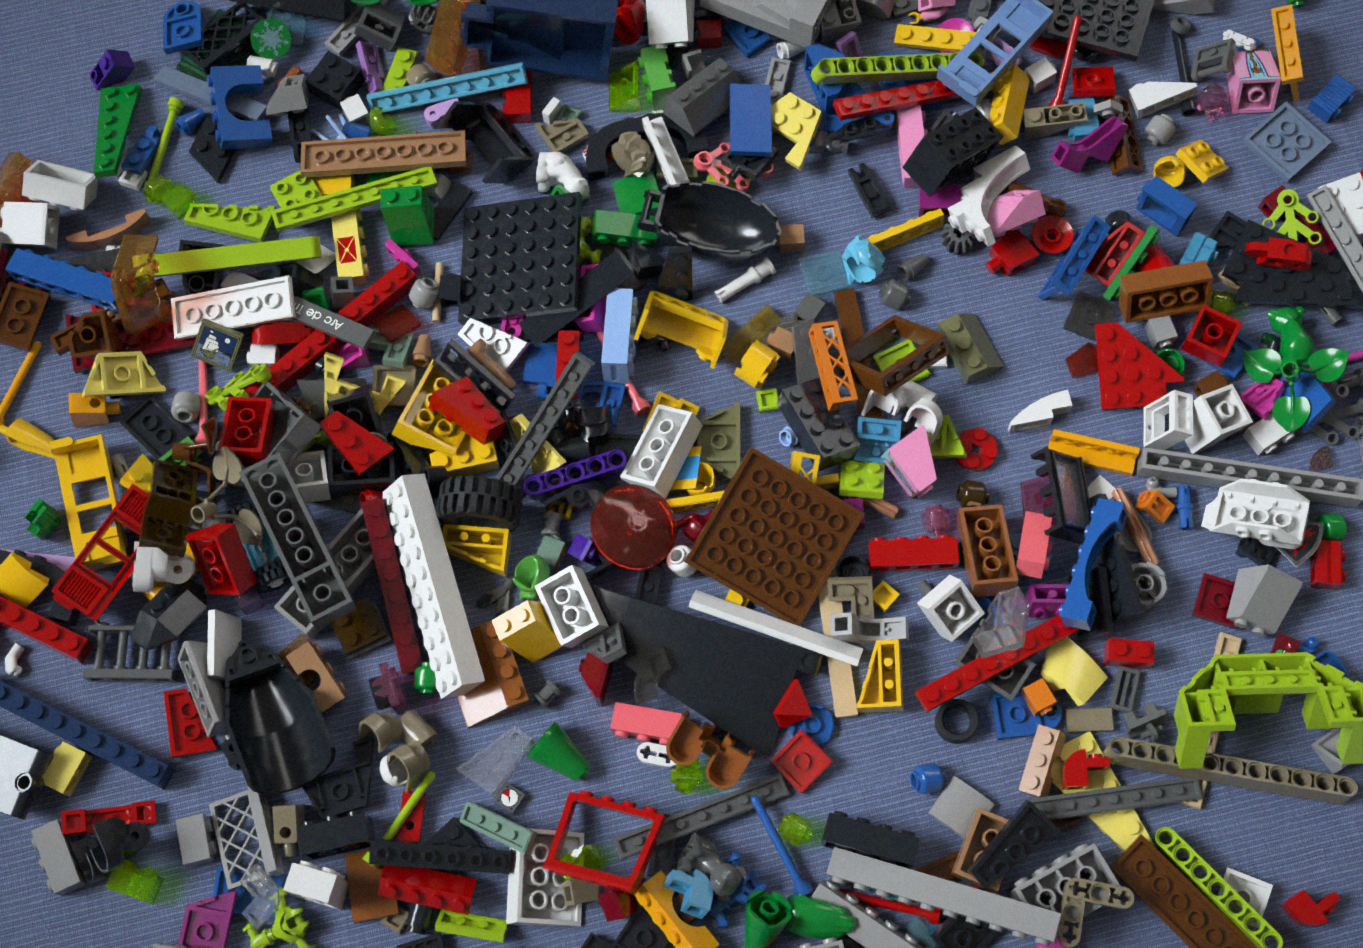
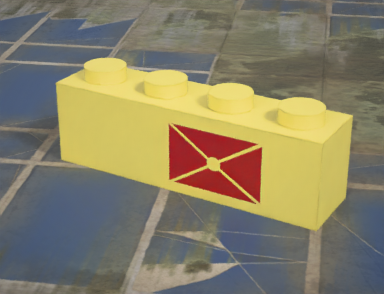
(349, 246)

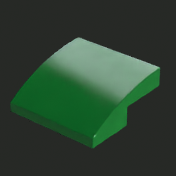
(631, 190)

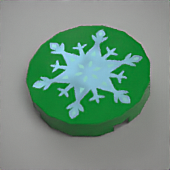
(270, 38)

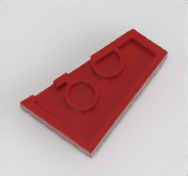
(354, 442)

